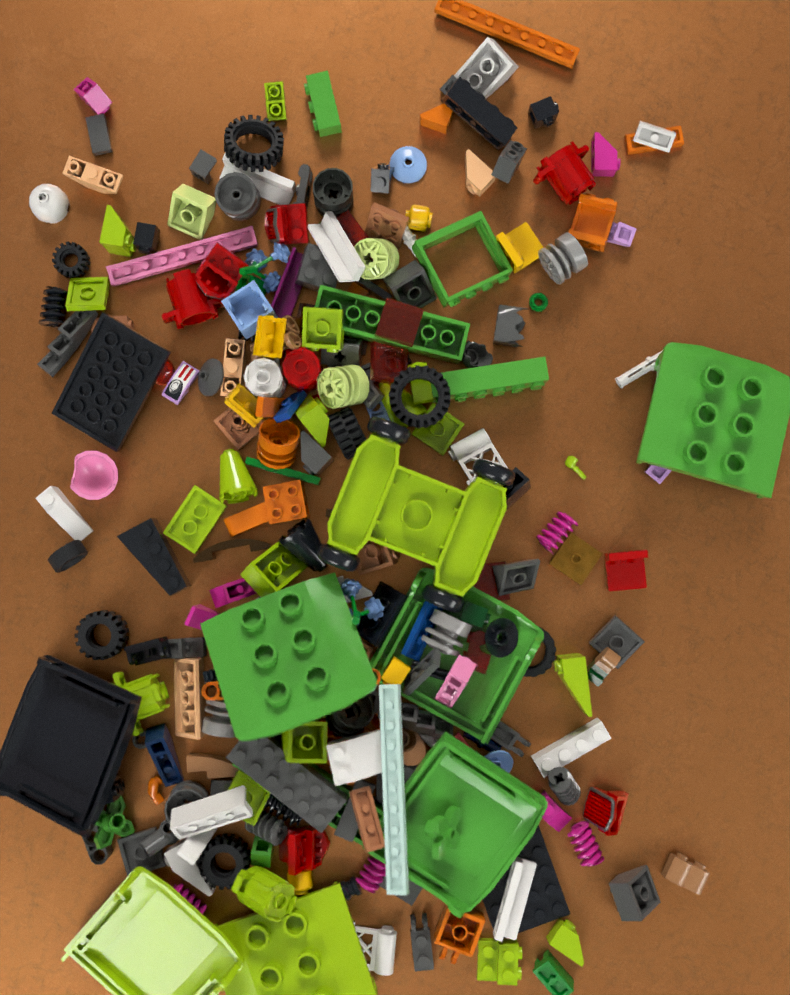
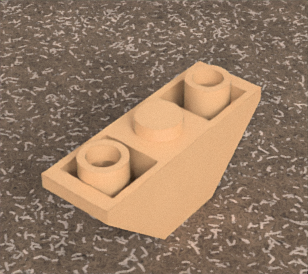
(92, 176)
(233, 365)

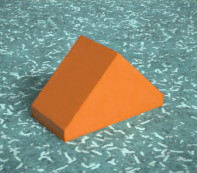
(437, 118)

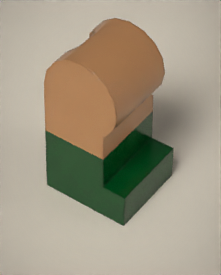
(602, 666)

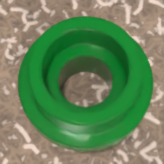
(538, 296)

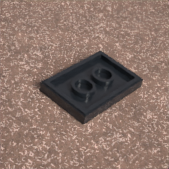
(376, 631)

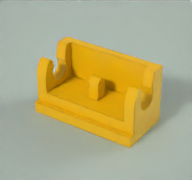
(269, 337)
(243, 404)

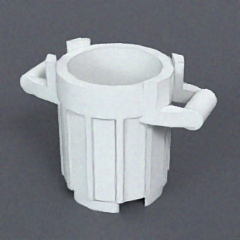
(265, 378)

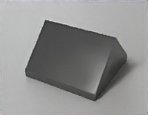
(516, 576)

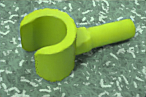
(571, 463)

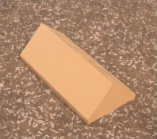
(189, 697)

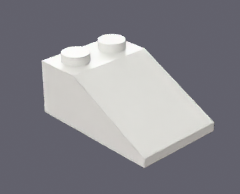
(487, 68)
(355, 757)

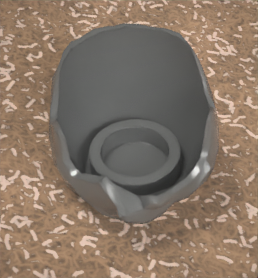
(476, 355)

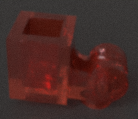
(474, 653)

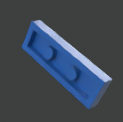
(414, 645)

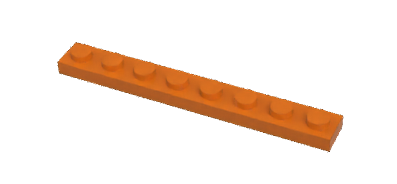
(508, 31)

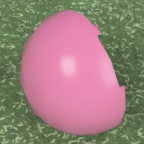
(94, 475)

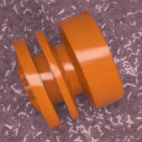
(277, 443)

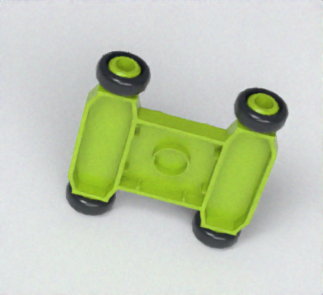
(416, 515)

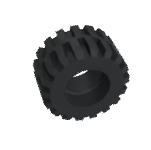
(346, 431)
(86, 635)
(229, 845)

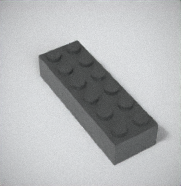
(292, 783)

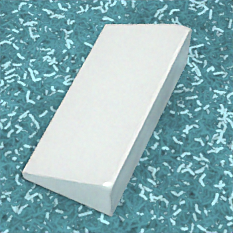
(654, 136)

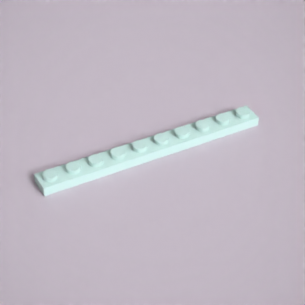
(393, 790)

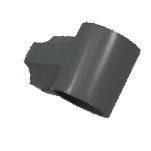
(158, 839)

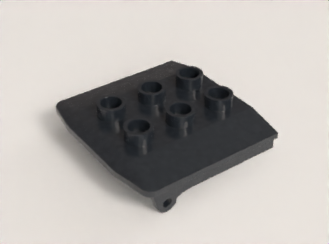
(67, 743)

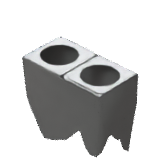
(508, 326)

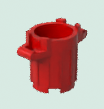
(566, 173)
(189, 301)
(302, 369)

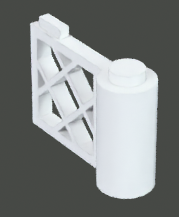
(472, 447)
(382, 948)

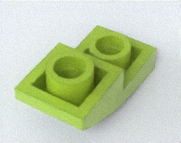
(275, 101)

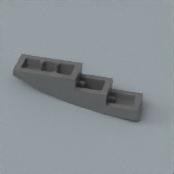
(65, 344)
(422, 721)

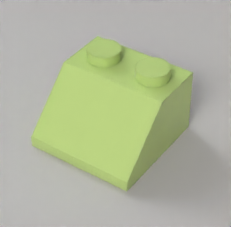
(191, 211)

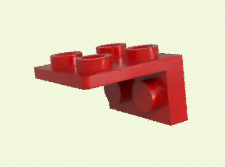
(625, 570)

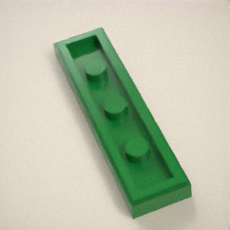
(286, 472)

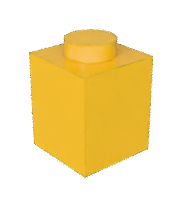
(395, 672)

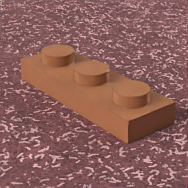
(367, 819)

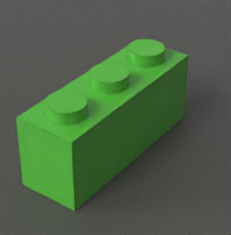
(322, 104)

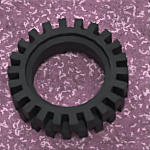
(253, 126)
(419, 373)

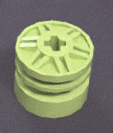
(384, 256)
(343, 386)

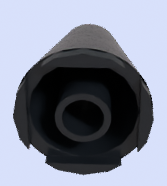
(303, 544)

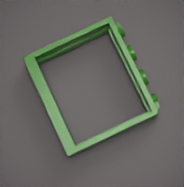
(476, 220)

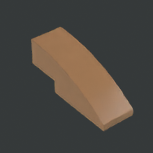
(215, 765)

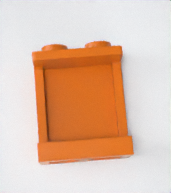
(593, 221)

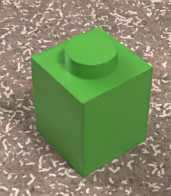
(261, 852)

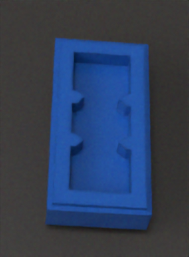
(289, 406)

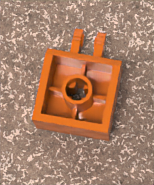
(461, 940)

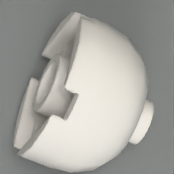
(48, 203)

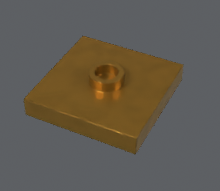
(575, 558)

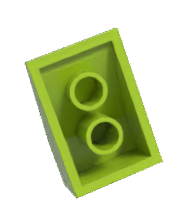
(272, 570)
(574, 675)

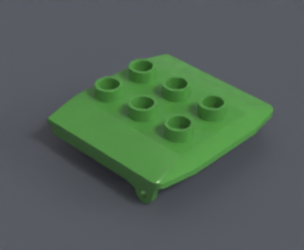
(717, 418)
(288, 658)
(485, 695)
(493, 826)

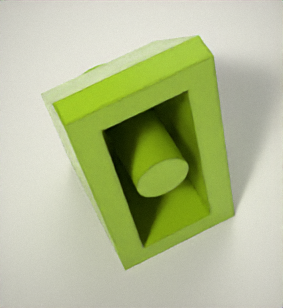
(421, 388)
(566, 940)

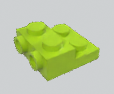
(322, 329)
(499, 961)

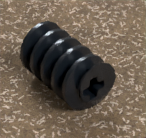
(52, 307)
(282, 809)

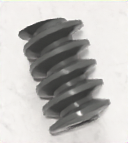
(564, 786)
(269, 828)

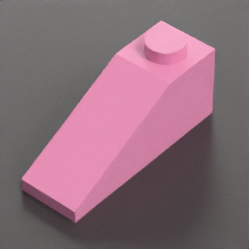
(455, 681)

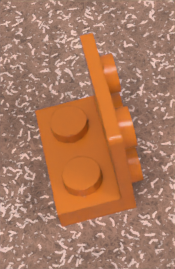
(286, 502)

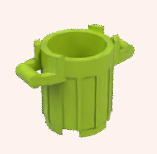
(152, 695)
(264, 893)

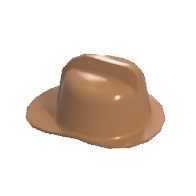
(413, 748)

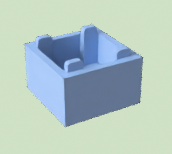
(246, 306)

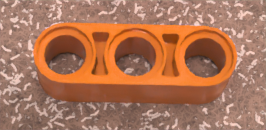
(247, 520)

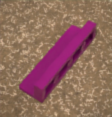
(288, 292)

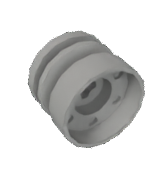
(563, 258)
(446, 632)
(219, 723)

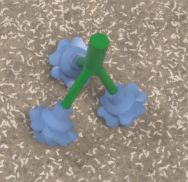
(257, 261)
(373, 607)

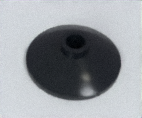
(507, 637)

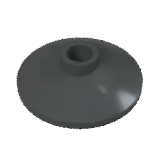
(210, 377)

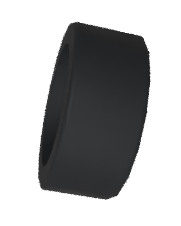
(67, 556)

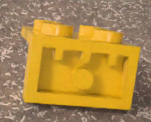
(520, 246)

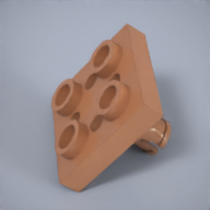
(386, 222)
(238, 437)

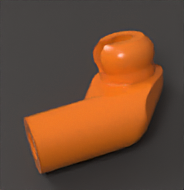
(153, 786)

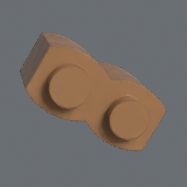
(685, 873)

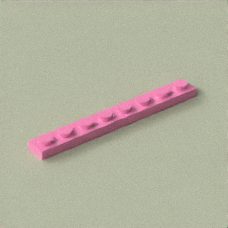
(179, 256)

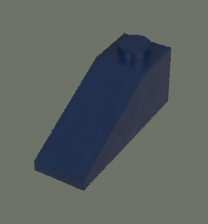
(163, 754)

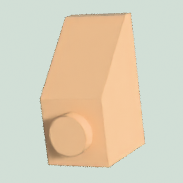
(477, 174)

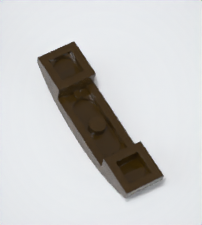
(209, 553)

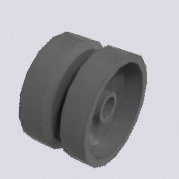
(240, 186)

